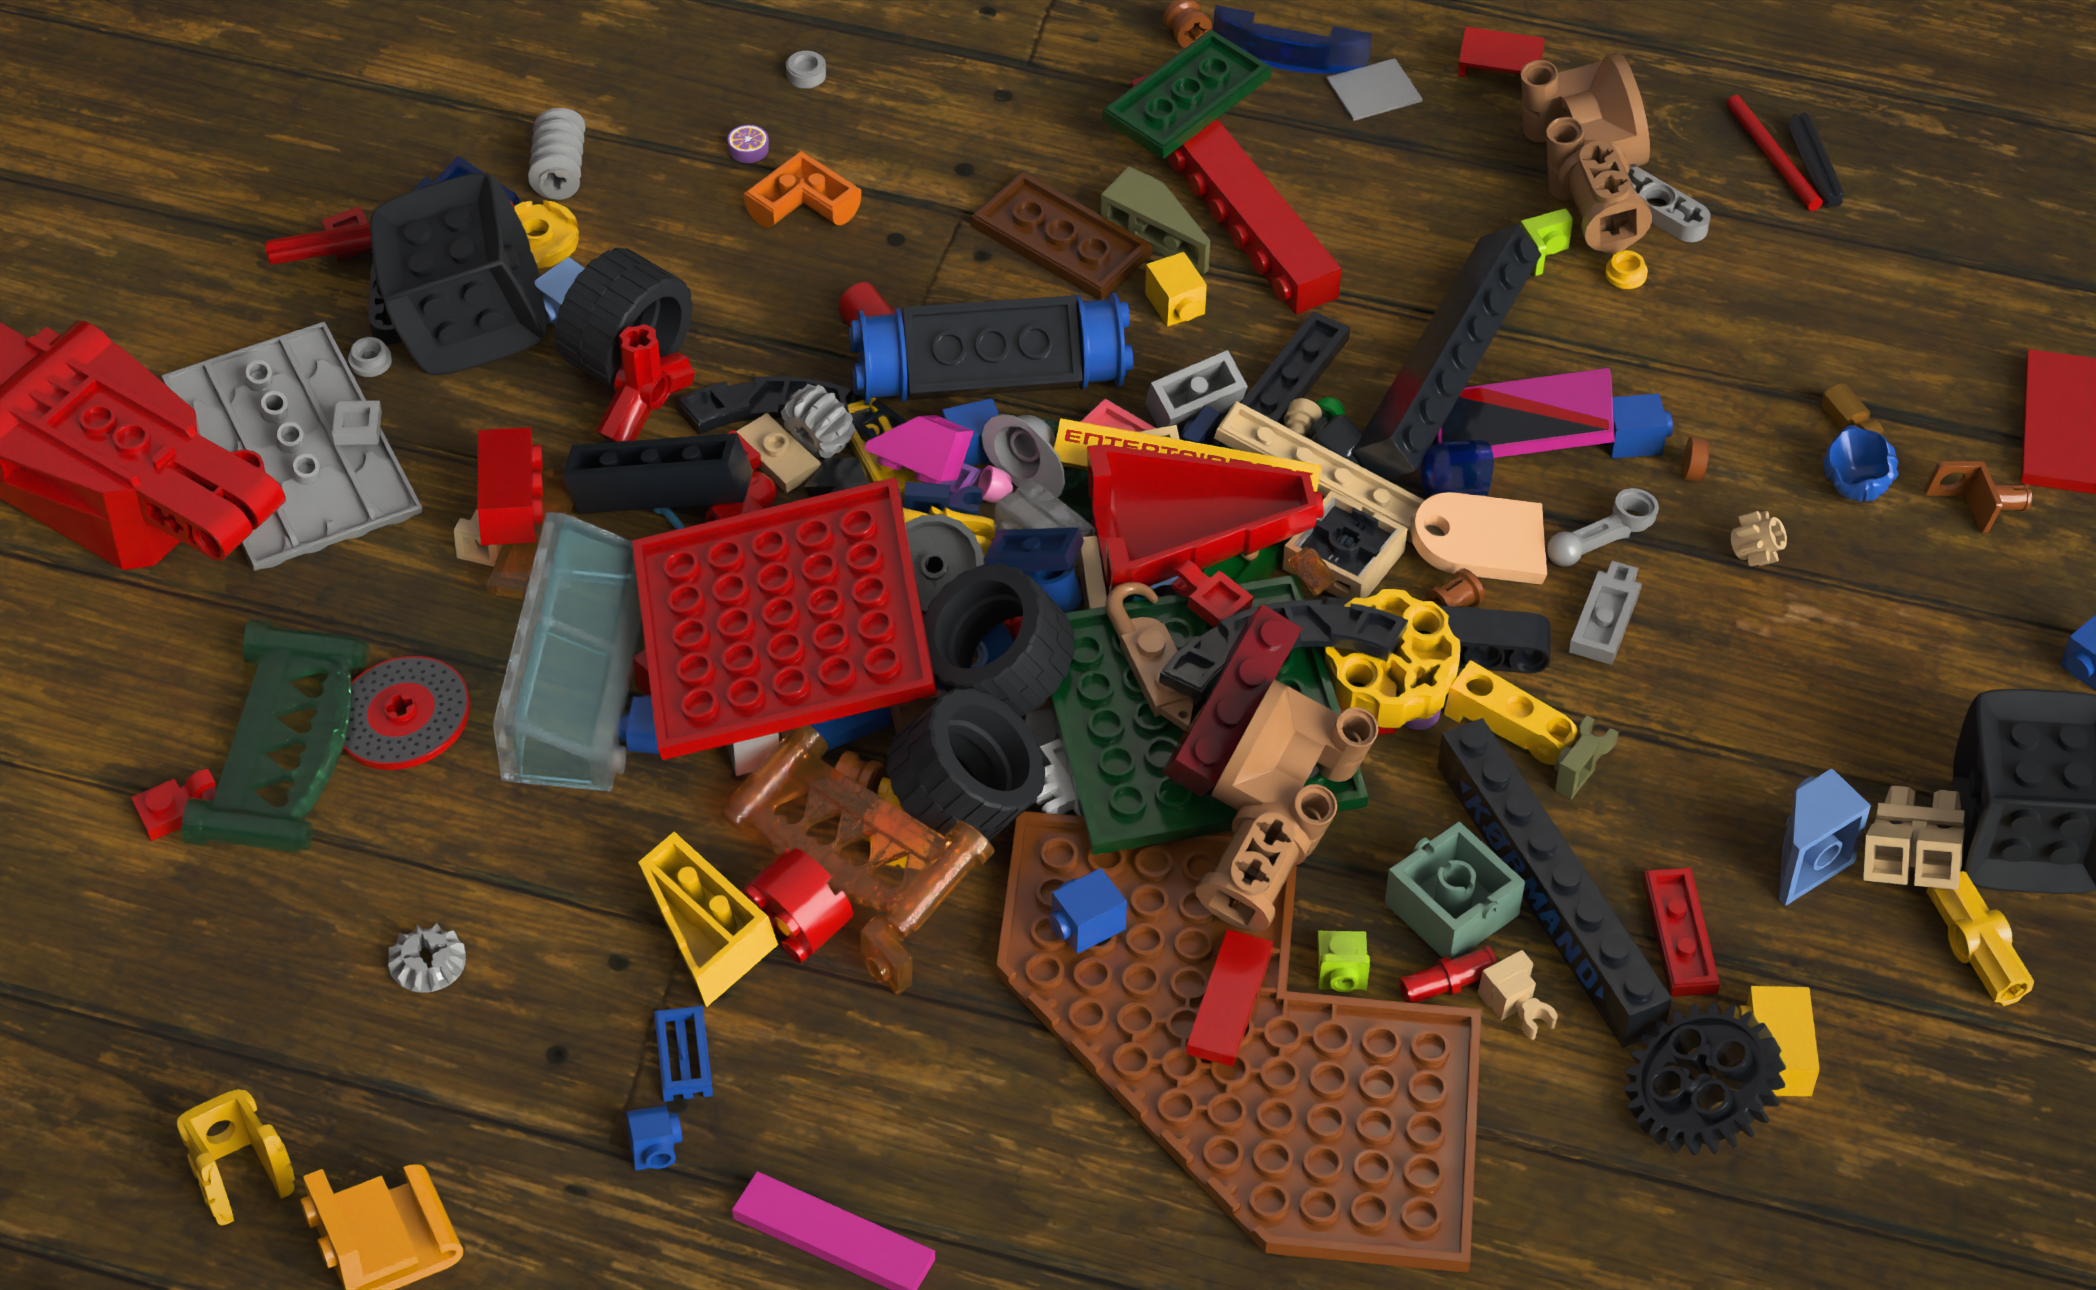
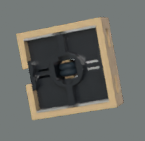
(1352, 545)

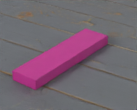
(833, 1234)

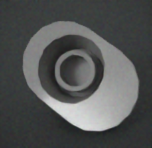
(1024, 450)

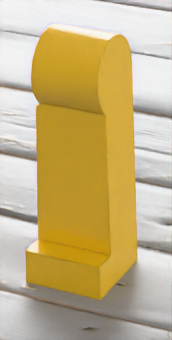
(1510, 713)

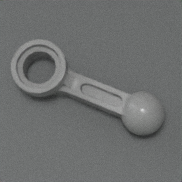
(1567, 547)

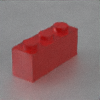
(509, 486)

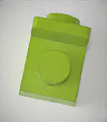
(1549, 233)
(1342, 960)

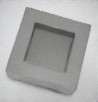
(357, 423)

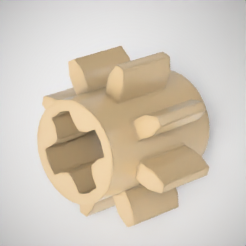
(1758, 538)

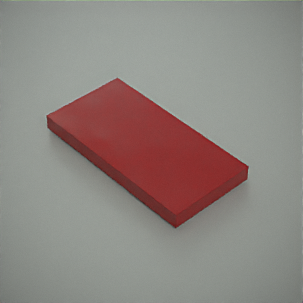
(2059, 422)

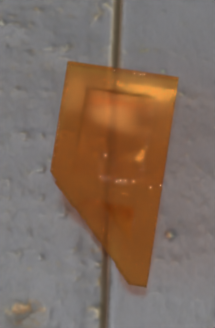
(1312, 570)

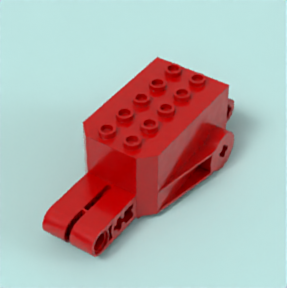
(117, 453)

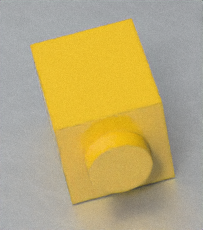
(1175, 289)

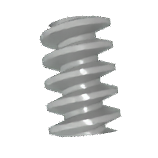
(556, 153)

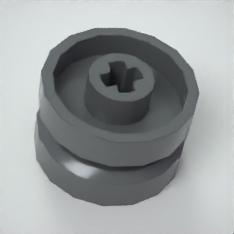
(942, 542)

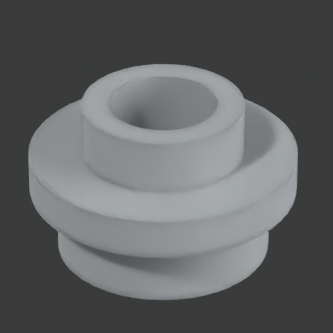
(369, 357)

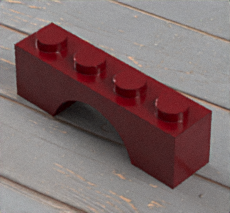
(1233, 701)

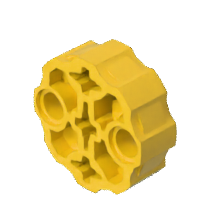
(1418, 668)

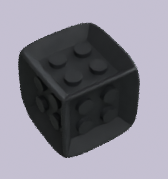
(457, 274)
(2029, 790)

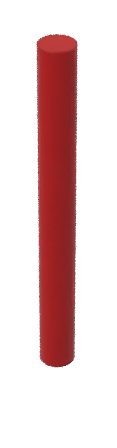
(1774, 153)

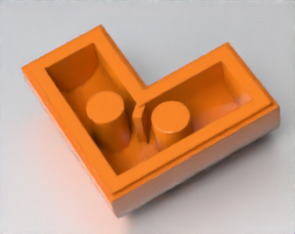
(800, 182)

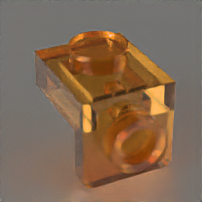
(885, 956)

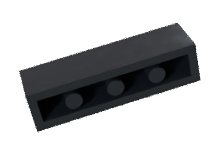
(657, 473)

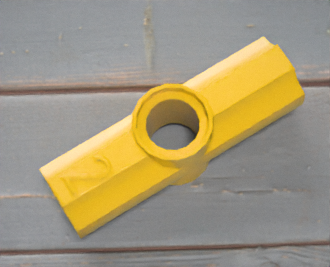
(1983, 940)

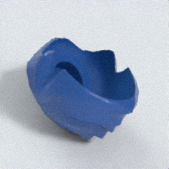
(1860, 464)

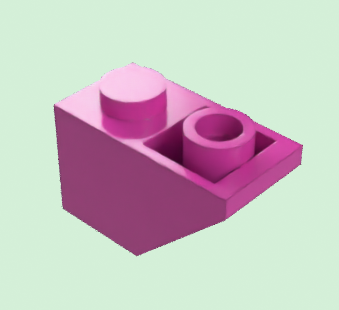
(926, 445)

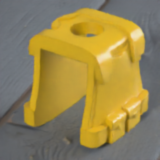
(243, 1130)

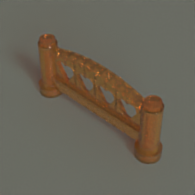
(933, 861)

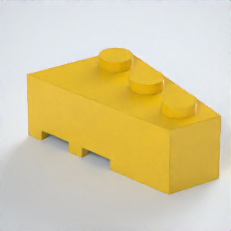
(707, 917)

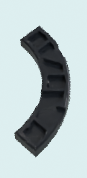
(739, 402)
(1353, 628)

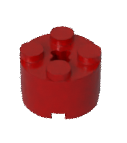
(799, 902)

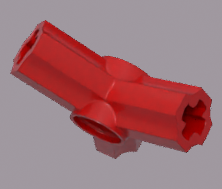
(642, 383)

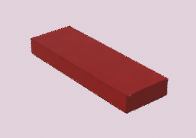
(1681, 932)
(1229, 998)

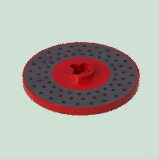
(434, 717)

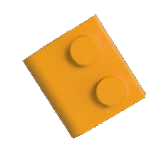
(381, 1234)

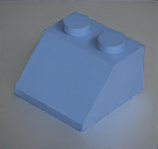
(1820, 833)

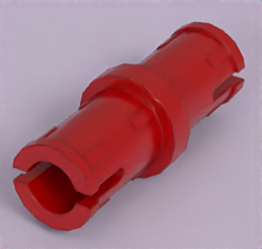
(1446, 976)

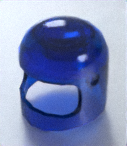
(1457, 468)

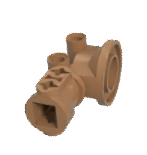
(1592, 136)
(1276, 815)

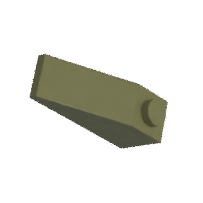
(1154, 214)

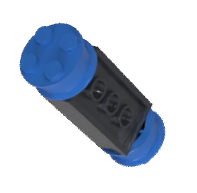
(990, 347)

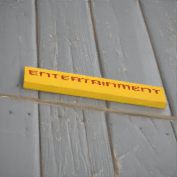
(1075, 437)

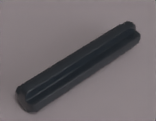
(1816, 160)

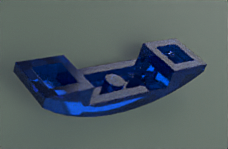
(1294, 49)

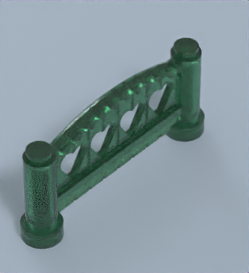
(282, 657)

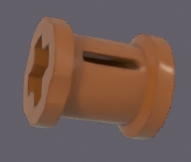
(1461, 591)

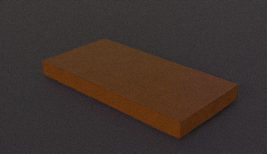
(1061, 236)

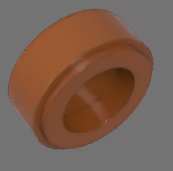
(1695, 459)

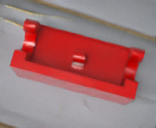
(1498, 51)

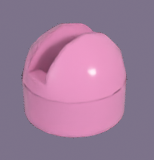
(994, 484)

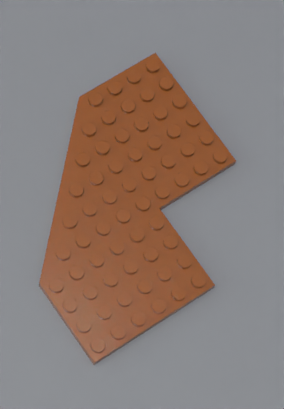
(1341, 1113)

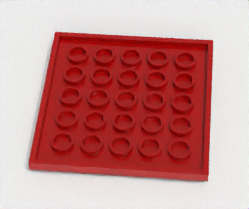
(781, 619)

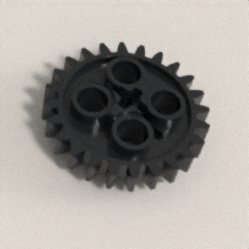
(1687, 1113)

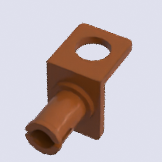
(1980, 491)

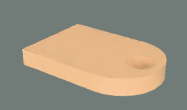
(1483, 535)

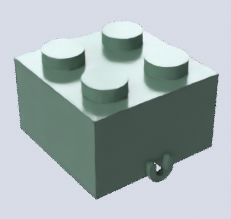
(1454, 891)

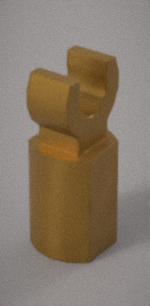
(1847, 409)

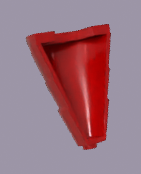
(1179, 507)

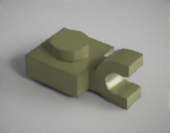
(1579, 762)

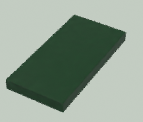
(1186, 94)

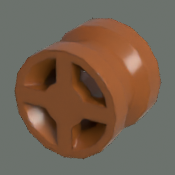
(1186, 21)
(865, 773)

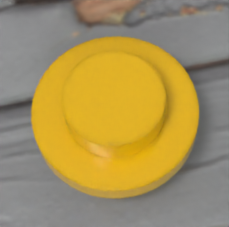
(1626, 270)

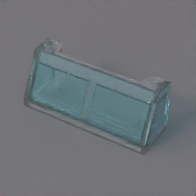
(571, 660)

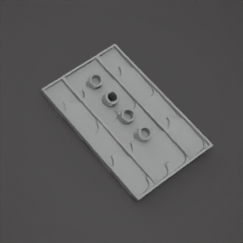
(327, 487)

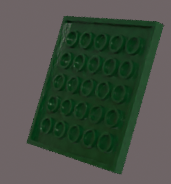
(1121, 748)

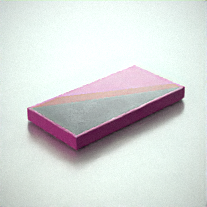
(1535, 413)

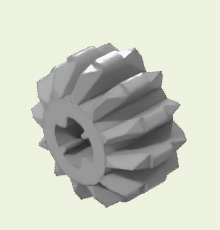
(818, 421)

